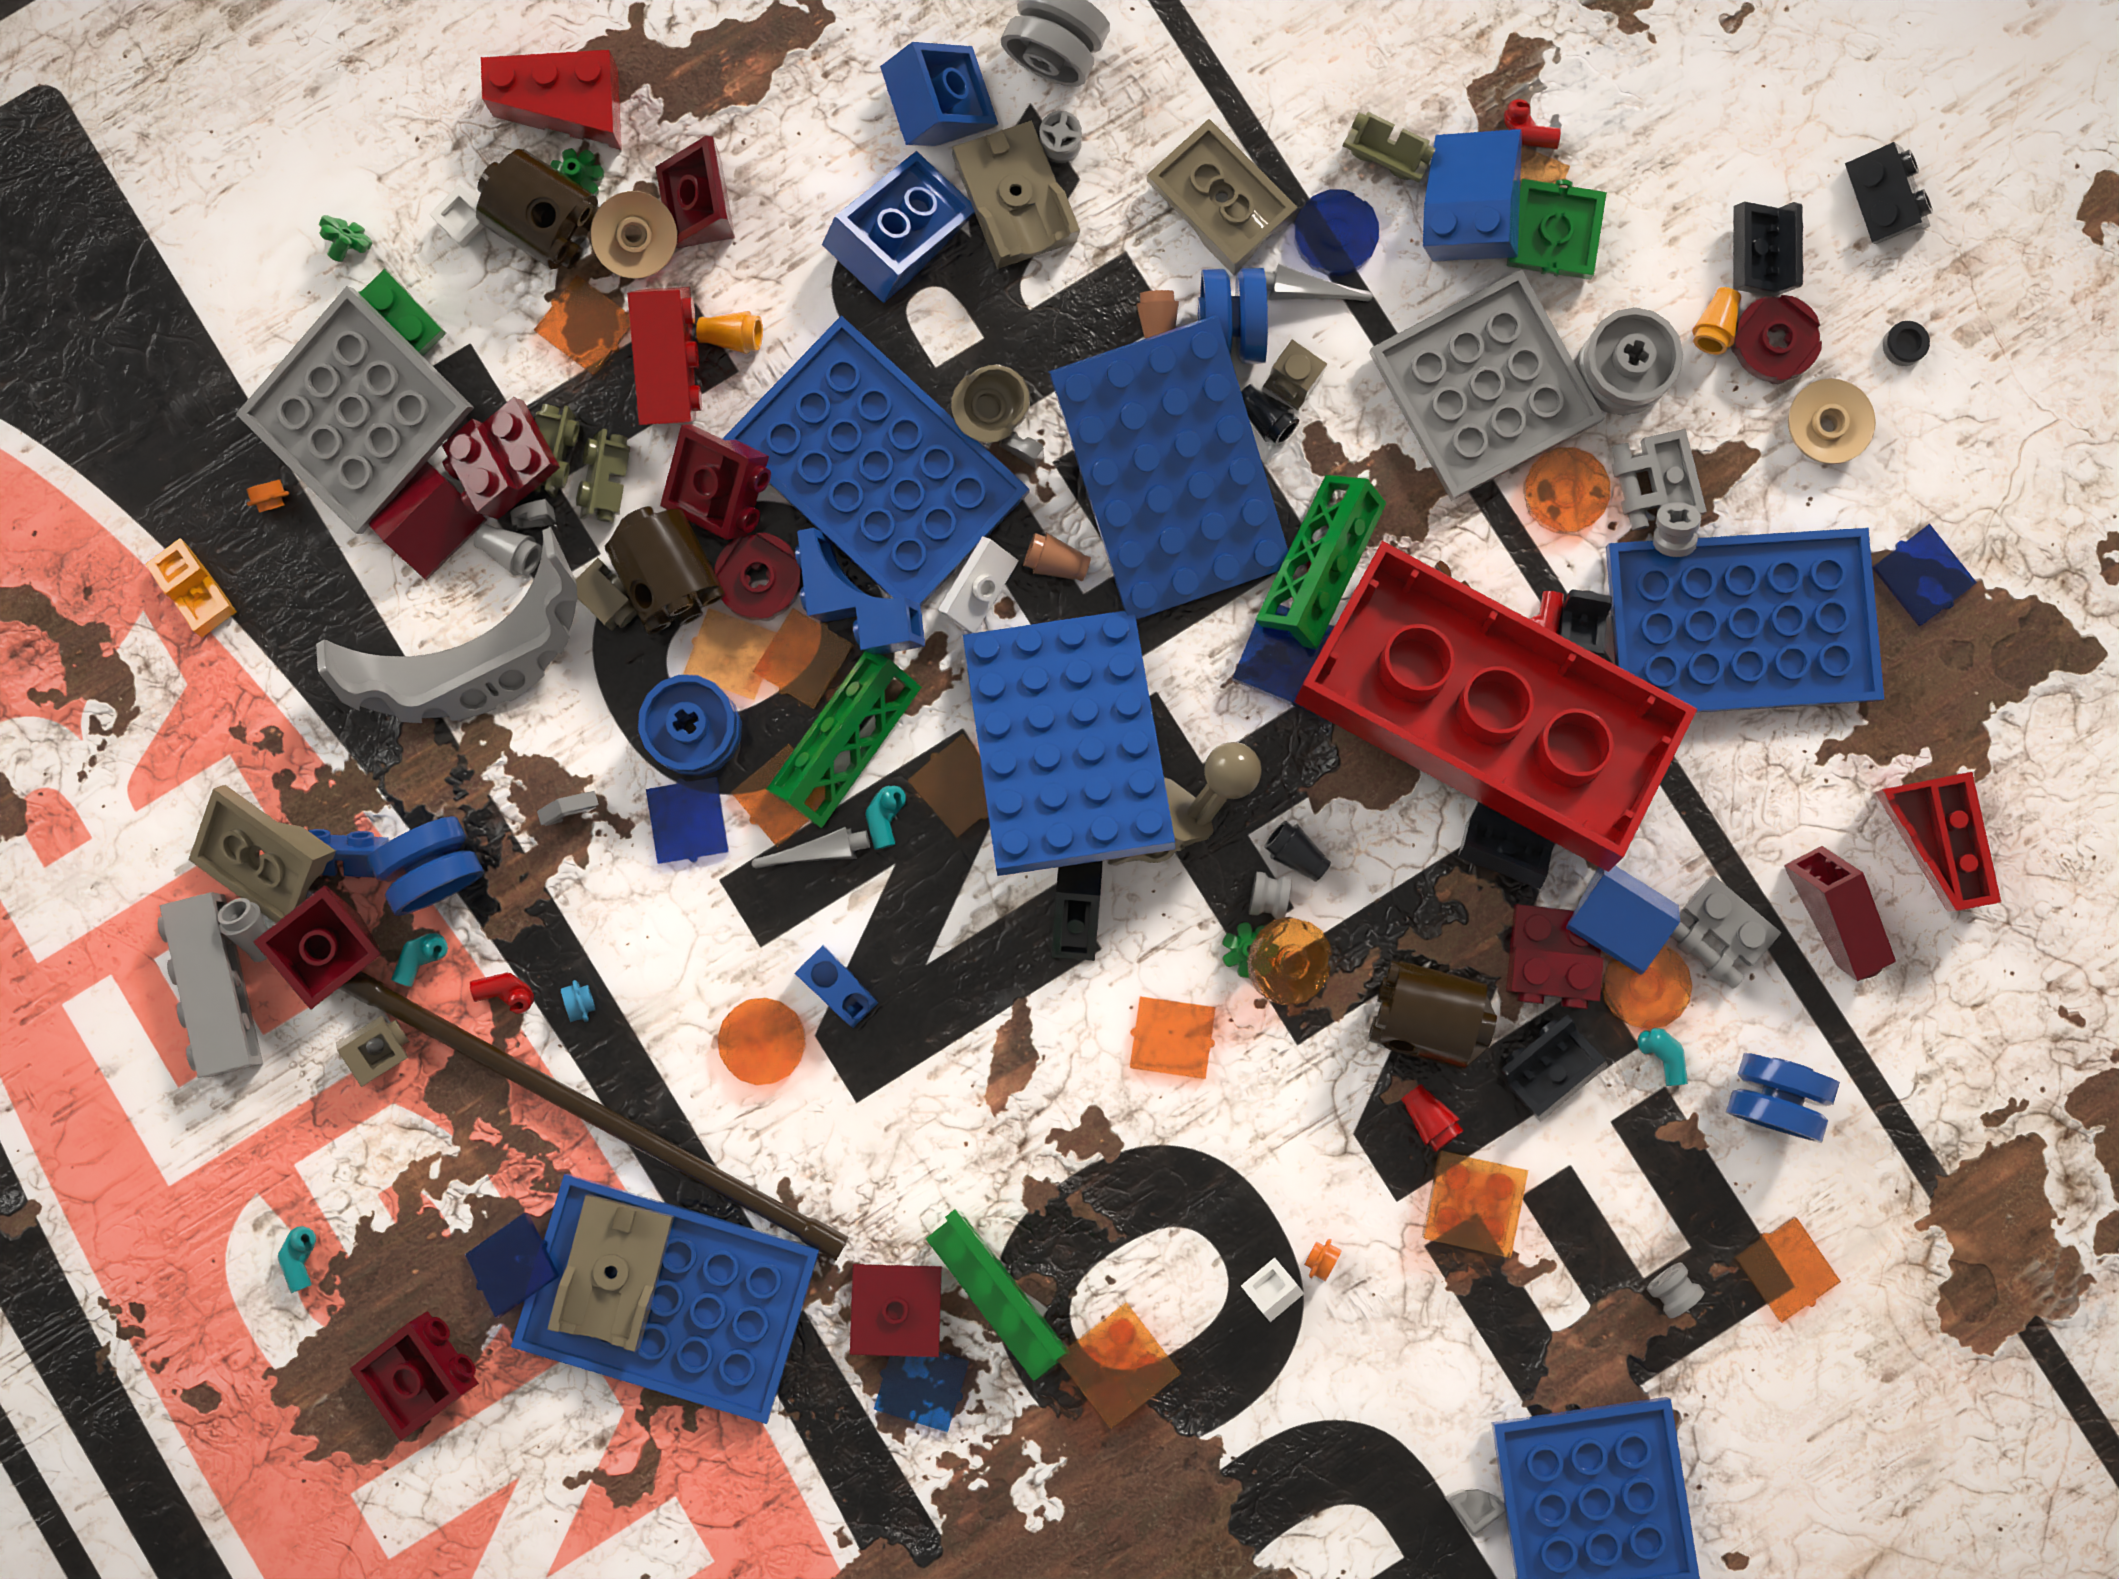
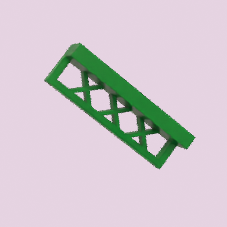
(1331, 557)
(834, 728)
(997, 1295)

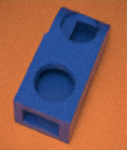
(836, 986)

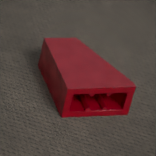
(1842, 912)

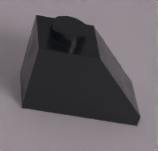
(1077, 911)

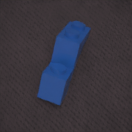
(829, 595)

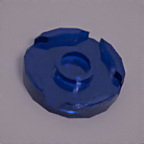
(1336, 232)

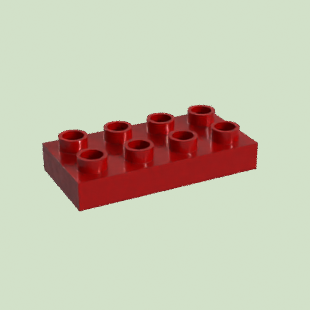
(1496, 706)

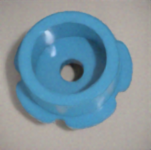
(577, 1001)

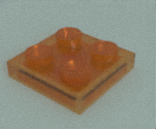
(1475, 1204)
(1119, 1364)

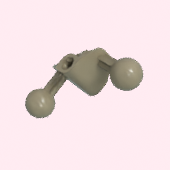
(1230, 773)

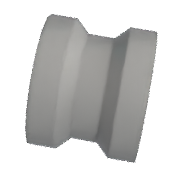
(1060, 126)
(1676, 529)
(1270, 895)
(1675, 1290)

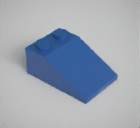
(1473, 196)
(897, 226)

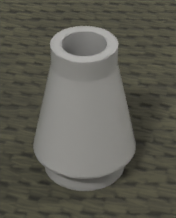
(510, 549)
(242, 924)

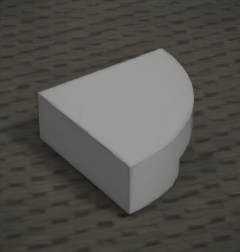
(1025, 449)
(532, 515)
(567, 806)
(1475, 1508)

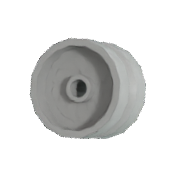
(1056, 38)
(1635, 337)

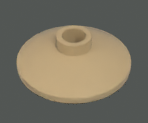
(650, 250)
(1846, 408)

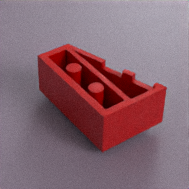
(556, 92)
(664, 355)
(1946, 837)

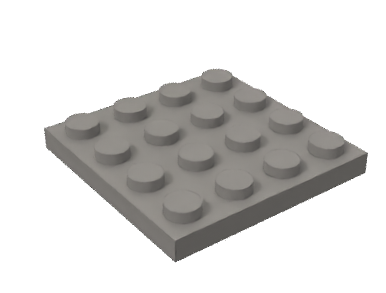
(1486, 384)
(354, 410)

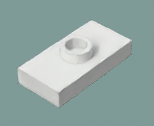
(978, 585)

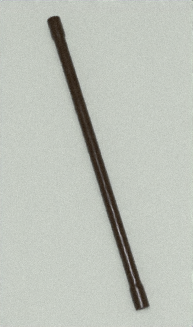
(808, 1230)

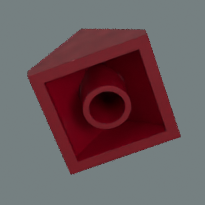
(696, 194)
(426, 521)
(319, 946)

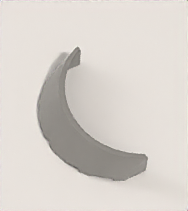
(471, 675)

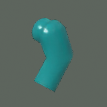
(880, 814)
(417, 953)
(1669, 1051)
(294, 1255)

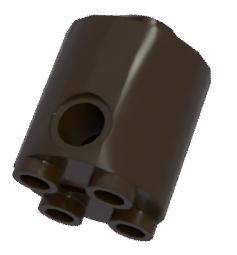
(536, 208)
(662, 568)
(1433, 1015)

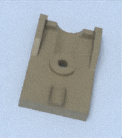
(1213, 165)
(1011, 224)
(230, 848)
(618, 1307)

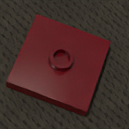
(896, 1310)

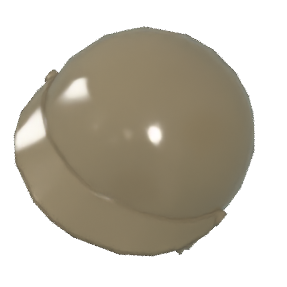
(990, 403)

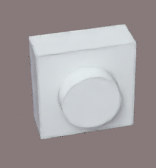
(458, 216)
(1272, 1289)

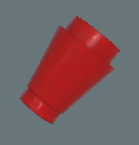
(1431, 1118)

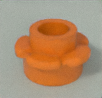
(267, 495)
(1322, 1259)

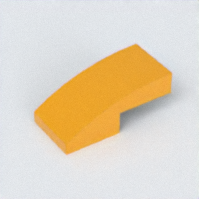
(190, 587)

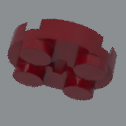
(1801, 337)
(754, 552)

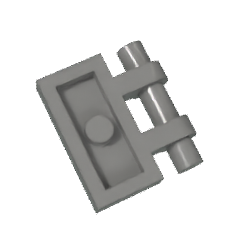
(1670, 473)
(1732, 923)

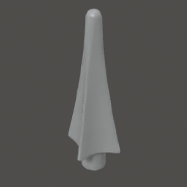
(1293, 284)
(835, 845)

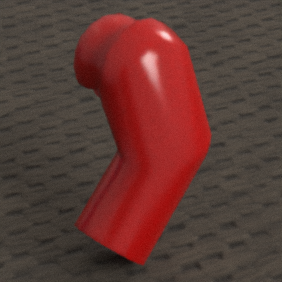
(1518, 117)
(1550, 610)
(505, 987)

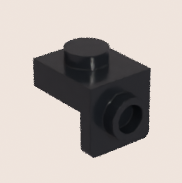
(1585, 619)

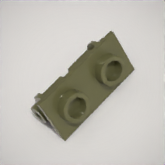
(1405, 157)
(559, 433)
(597, 492)

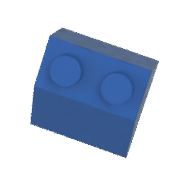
(938, 93)

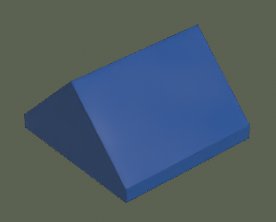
(1624, 918)

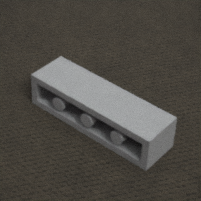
(209, 987)

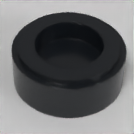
(1906, 343)

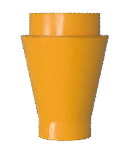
(1717, 325)
(732, 331)

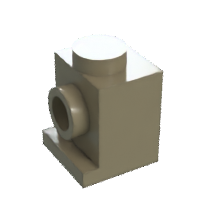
(1295, 374)
(605, 596)
(367, 1064)

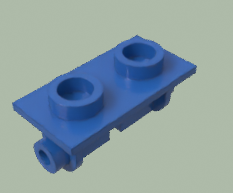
(351, 850)

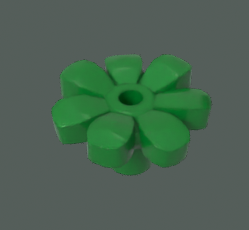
(580, 169)
(343, 237)
(1238, 947)

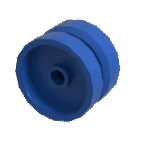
(1240, 315)
(664, 721)
(425, 865)
(1784, 1091)

